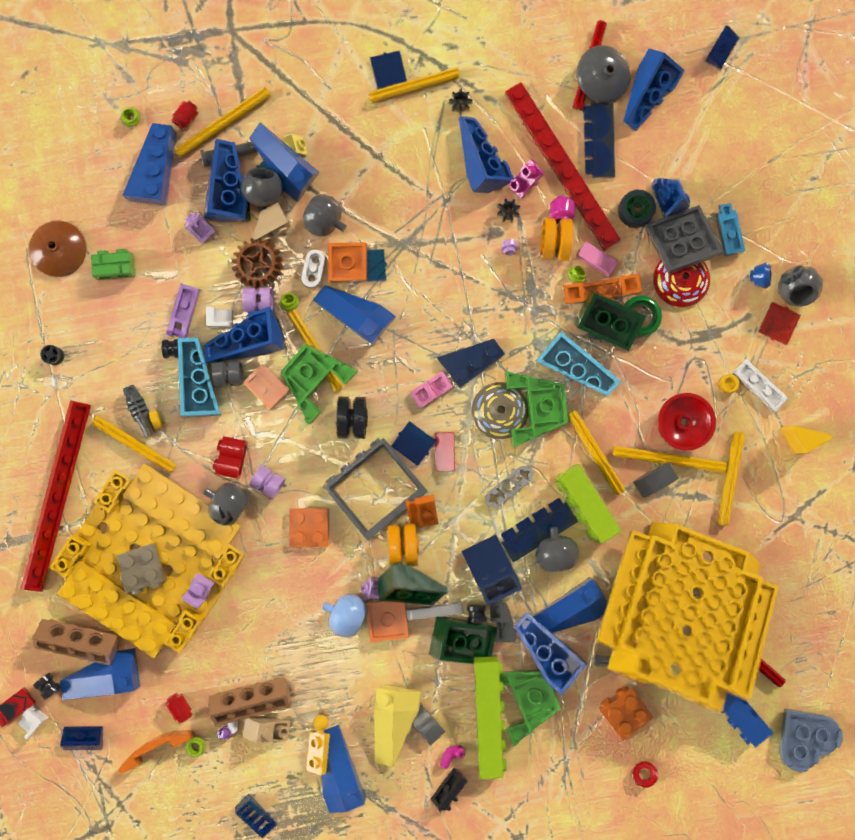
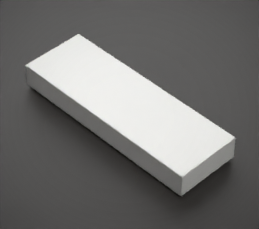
(760, 385)

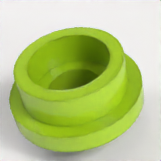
(126, 113)
(577, 274)
(289, 302)
(195, 752)

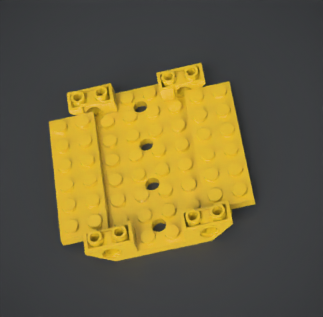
(187, 540)
(656, 600)

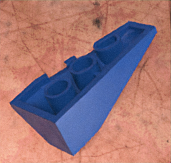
(654, 79)
(670, 196)
(358, 314)
(552, 656)
(104, 679)

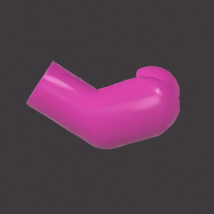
(450, 753)

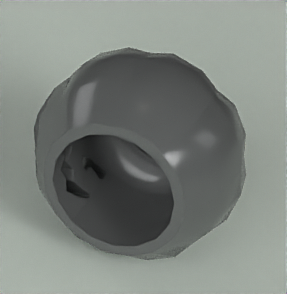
(262, 190)
(323, 215)
(800, 286)
(226, 503)
(557, 552)

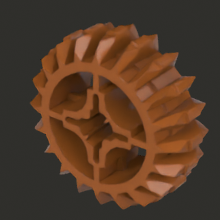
(254, 271)

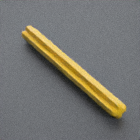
(222, 122)
(677, 460)

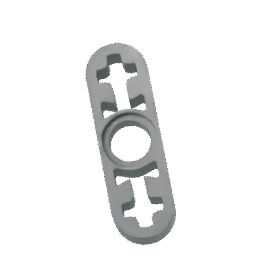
(523, 481)
(434, 610)

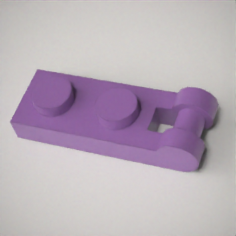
(183, 311)

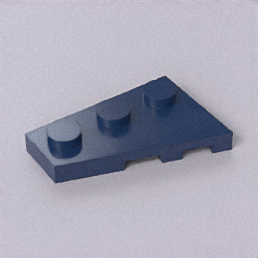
(470, 361)

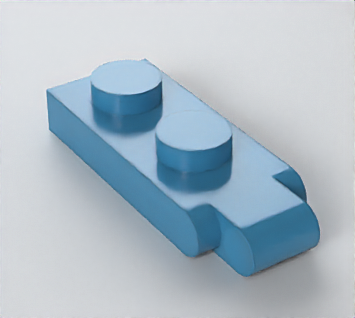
(729, 230)

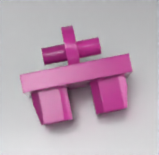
(526, 179)

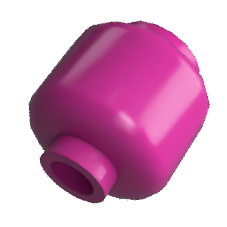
(562, 208)

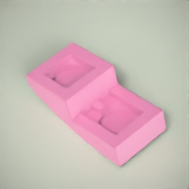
(431, 389)

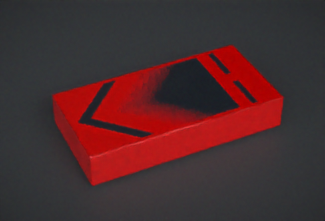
(15, 706)

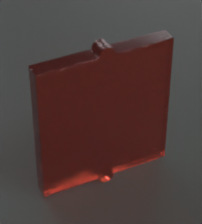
(779, 323)

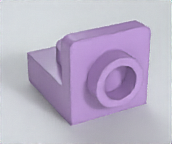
(198, 226)
(370, 589)
(198, 591)

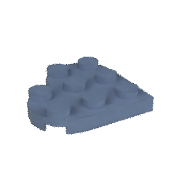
(806, 738)

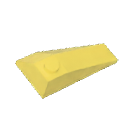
(393, 718)

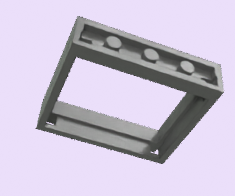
(349, 468)

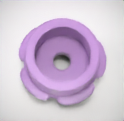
(509, 246)

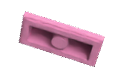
(597, 259)

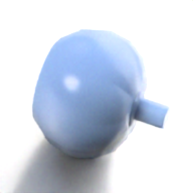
(346, 615)

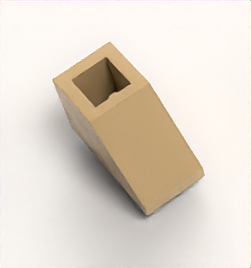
(271, 222)
(266, 729)

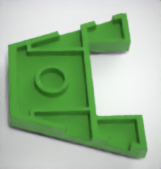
(307, 372)
(545, 405)
(534, 699)

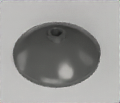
(596, 80)

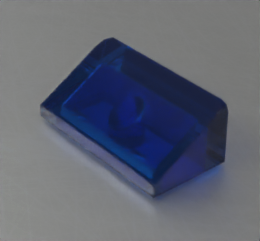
(722, 48)
(82, 738)

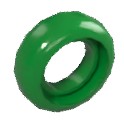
(654, 309)

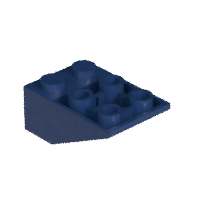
(492, 570)

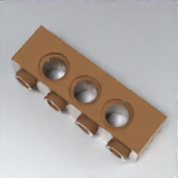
(45, 640)
(249, 701)

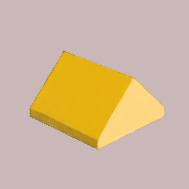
(802, 439)

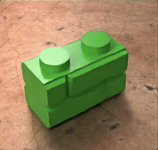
(113, 265)

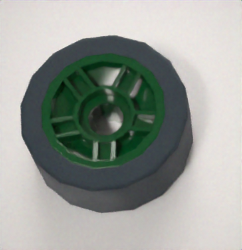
(640, 199)

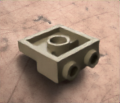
(141, 569)

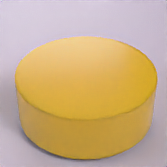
(729, 383)
(156, 420)

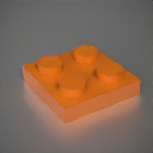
(347, 262)
(309, 527)
(387, 621)

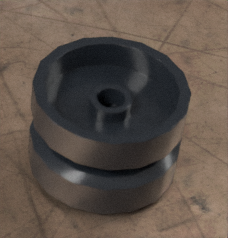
(353, 417)

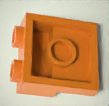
(625, 712)

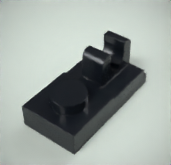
(449, 790)

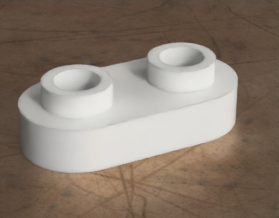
(313, 269)

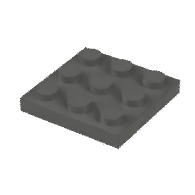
(684, 239)

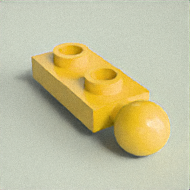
(318, 746)

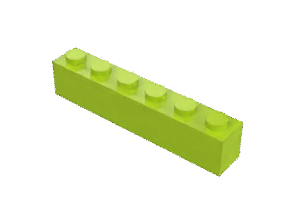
(489, 717)

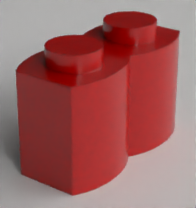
(230, 457)

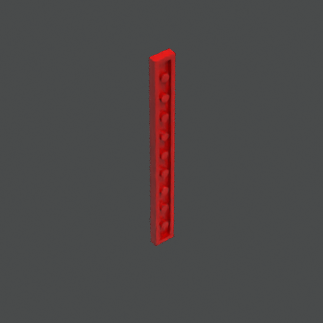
(562, 166)
(55, 496)

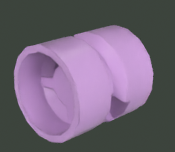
(251, 302)
(267, 482)

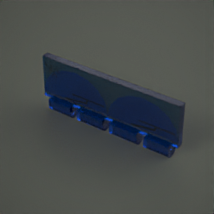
(601, 134)
(533, 533)

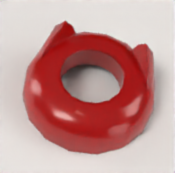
(653, 774)

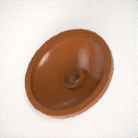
(67, 253)

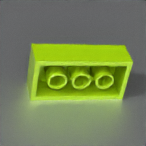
(587, 503)

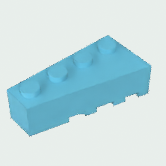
(572, 361)
(195, 384)

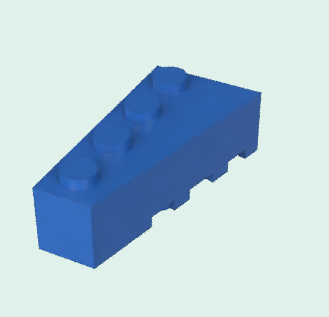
(153, 167)
(746, 719)

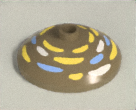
(486, 413)

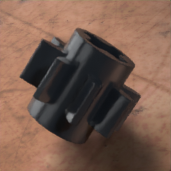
(464, 97)
(508, 204)

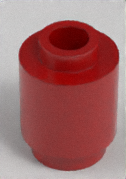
(184, 114)
(178, 707)

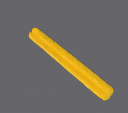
(414, 85)
(308, 339)
(134, 444)
(596, 452)
(731, 478)

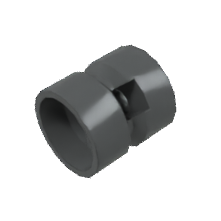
(230, 373)

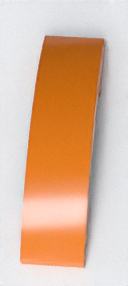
(611, 288)
(175, 738)

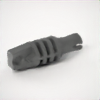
(138, 409)

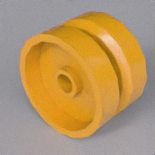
(558, 239)
(403, 545)

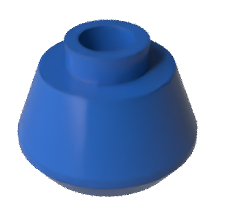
(761, 275)

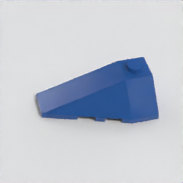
(482, 163)
(289, 165)
(224, 193)
(252, 337)
(576, 607)
(341, 783)

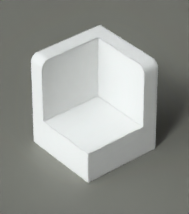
(219, 318)
(32, 721)

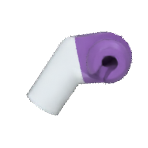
(228, 730)

